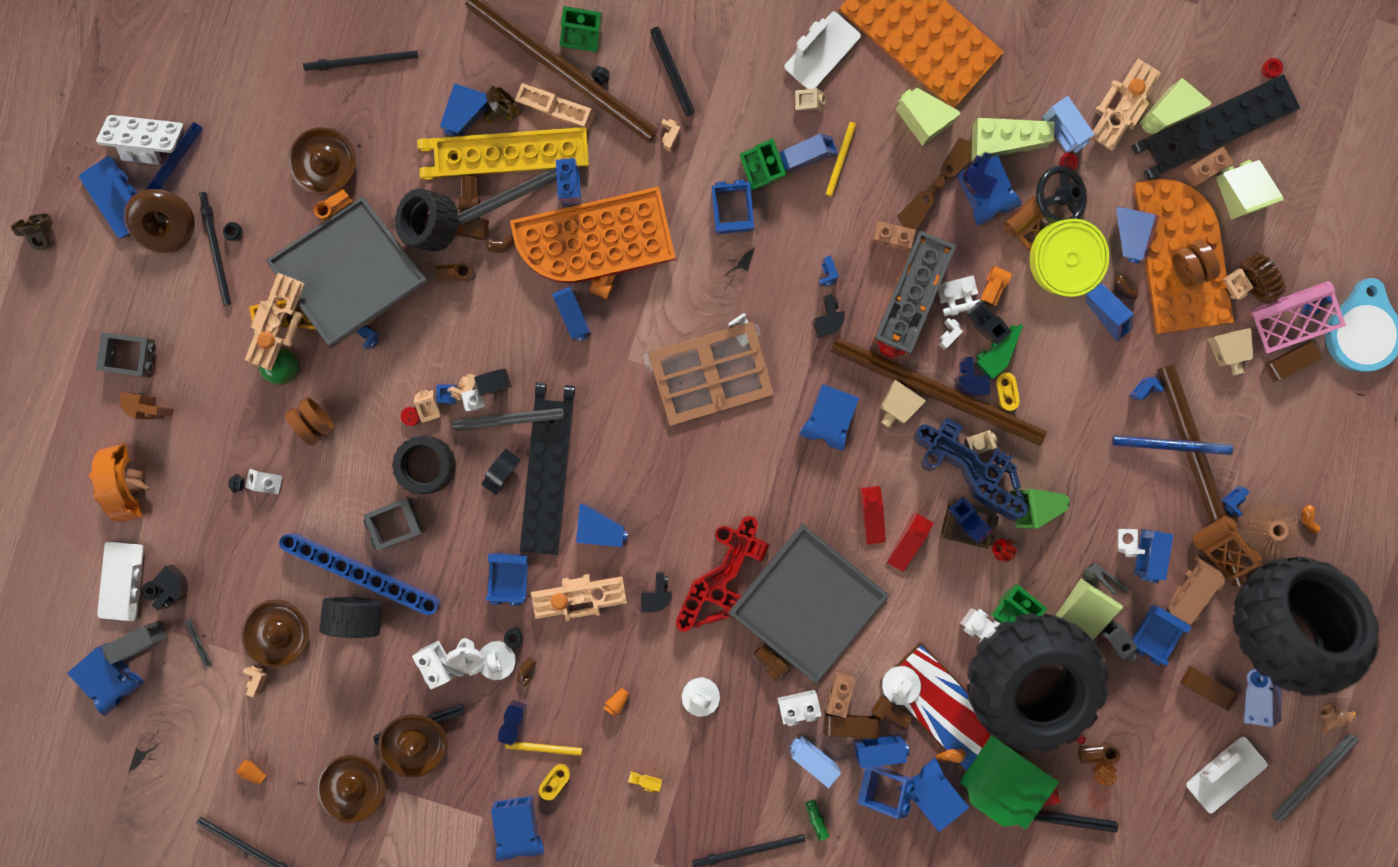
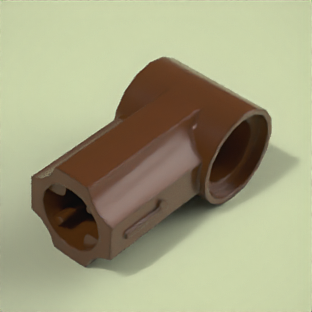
(469, 193)
(452, 272)
(774, 666)
(888, 711)
(1097, 753)

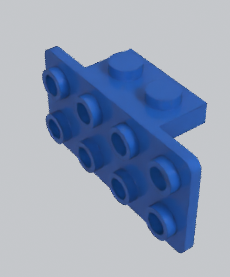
(110, 192)

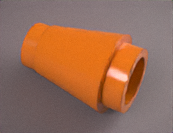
(616, 703)
(250, 772)

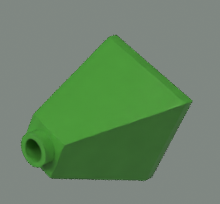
(1041, 506)

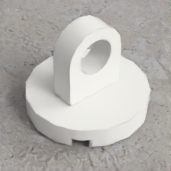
(464, 659)
(498, 660)
(901, 685)
(700, 696)

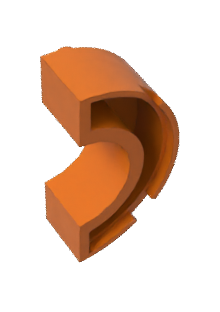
(110, 484)

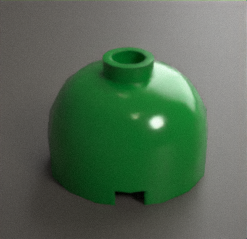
(283, 370)

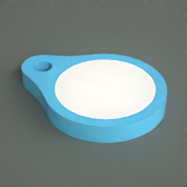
(1370, 330)

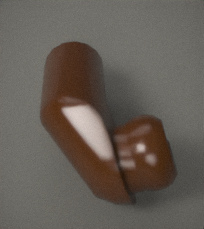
(499, 246)
(1123, 289)
(523, 671)

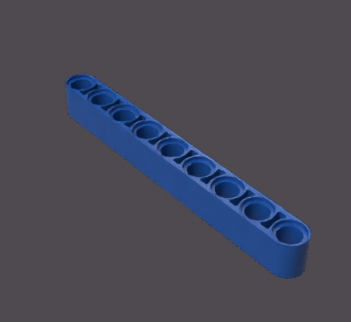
(350, 573)

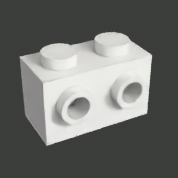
(978, 624)
(432, 664)
(799, 704)

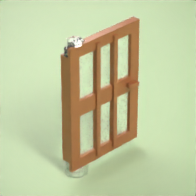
(710, 372)

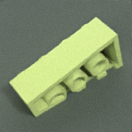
(1009, 136)

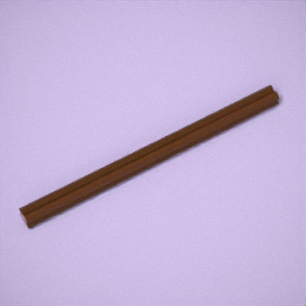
(563, 68)
(938, 391)
(1198, 461)

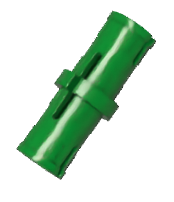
(816, 820)

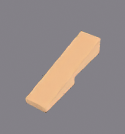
(554, 106)

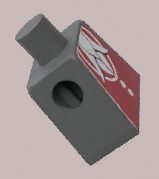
(1118, 641)

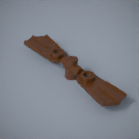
(916, 210)

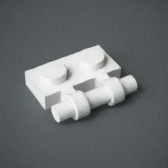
(957, 290)

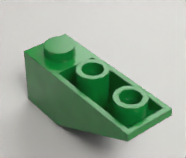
(998, 356)

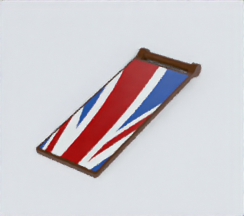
(944, 707)

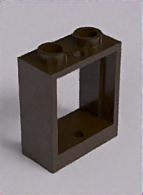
(948, 525)

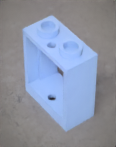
(1069, 125)
(814, 761)

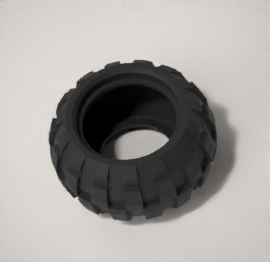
(1332, 609)
(1015, 653)

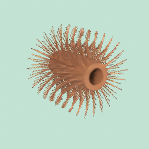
(1269, 529)

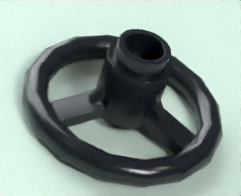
(1066, 194)

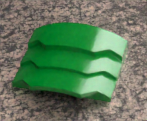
(1007, 785)

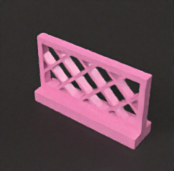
(1290, 302)

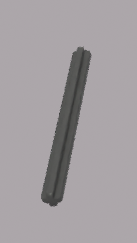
(507, 196)
(507, 419)
(1315, 778)

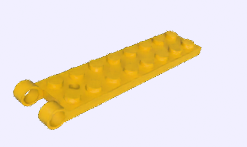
(504, 152)

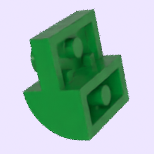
(580, 29)
(763, 164)
(1016, 603)

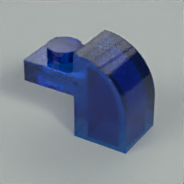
(976, 180)
(969, 383)
(969, 520)

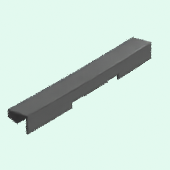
(201, 650)

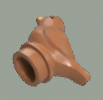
(134, 481)
(1336, 717)

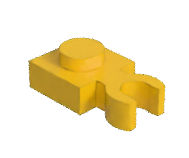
(649, 783)

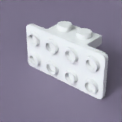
(821, 50)
(140, 138)
(120, 581)
(1226, 774)

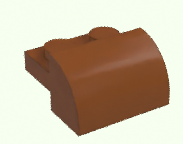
(142, 406)

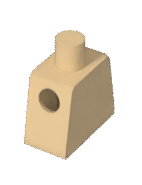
(1233, 349)
(899, 404)

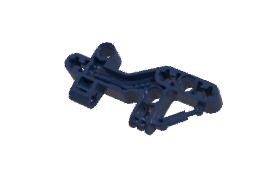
(973, 470)

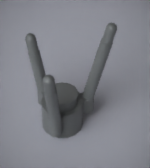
(1096, 572)

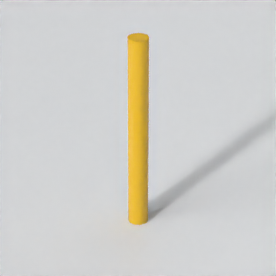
(840, 160)
(545, 748)

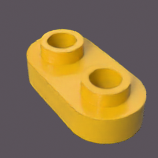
(1009, 391)
(555, 781)

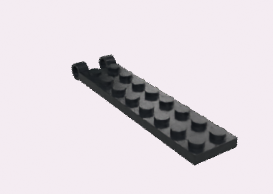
(1218, 125)
(546, 475)

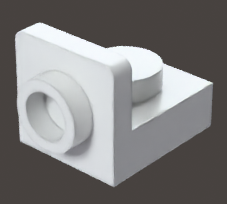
(948, 337)
(472, 400)

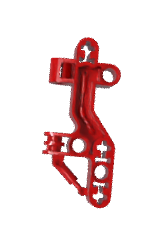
(716, 578)

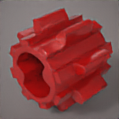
(1004, 550)

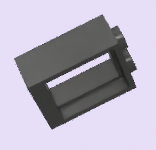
(107, 352)
(410, 514)
(134, 642)

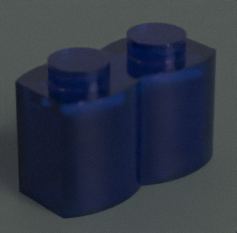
(512, 723)

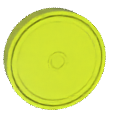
(1069, 257)

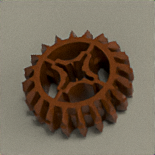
(1264, 278)

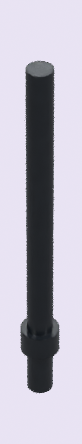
(324, 64)
(207, 213)
(239, 843)
(712, 859)

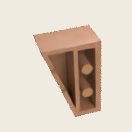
(1197, 591)

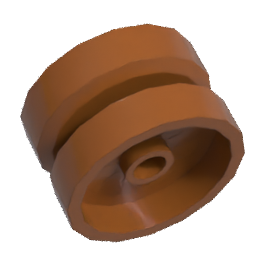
(1195, 264)
(309, 421)

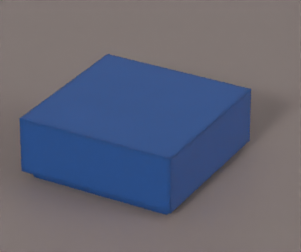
(443, 395)

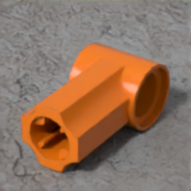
(333, 204)
(997, 281)
(602, 286)

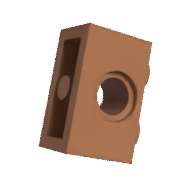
(1207, 167)
(893, 236)
(840, 694)

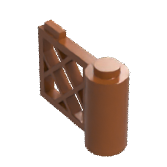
(1024, 220)
(1221, 533)

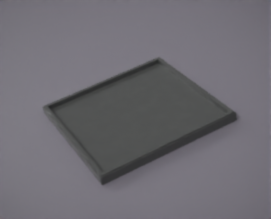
(349, 271)
(808, 603)

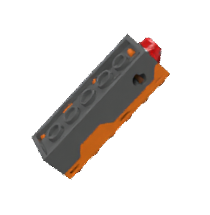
(912, 295)

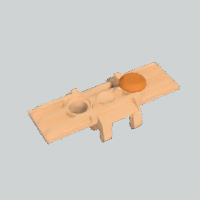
(1130, 108)
(268, 319)
(577, 591)

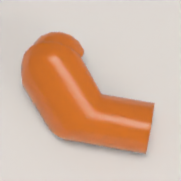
(1308, 515)
(951, 755)

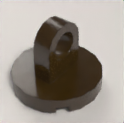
(501, 105)
(33, 228)

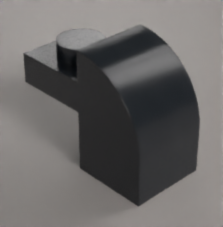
(831, 322)
(988, 324)
(493, 382)
(500, 471)
(174, 586)
(656, 600)

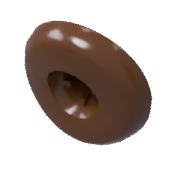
(322, 160)
(159, 220)
(275, 633)
(412, 745)
(350, 789)

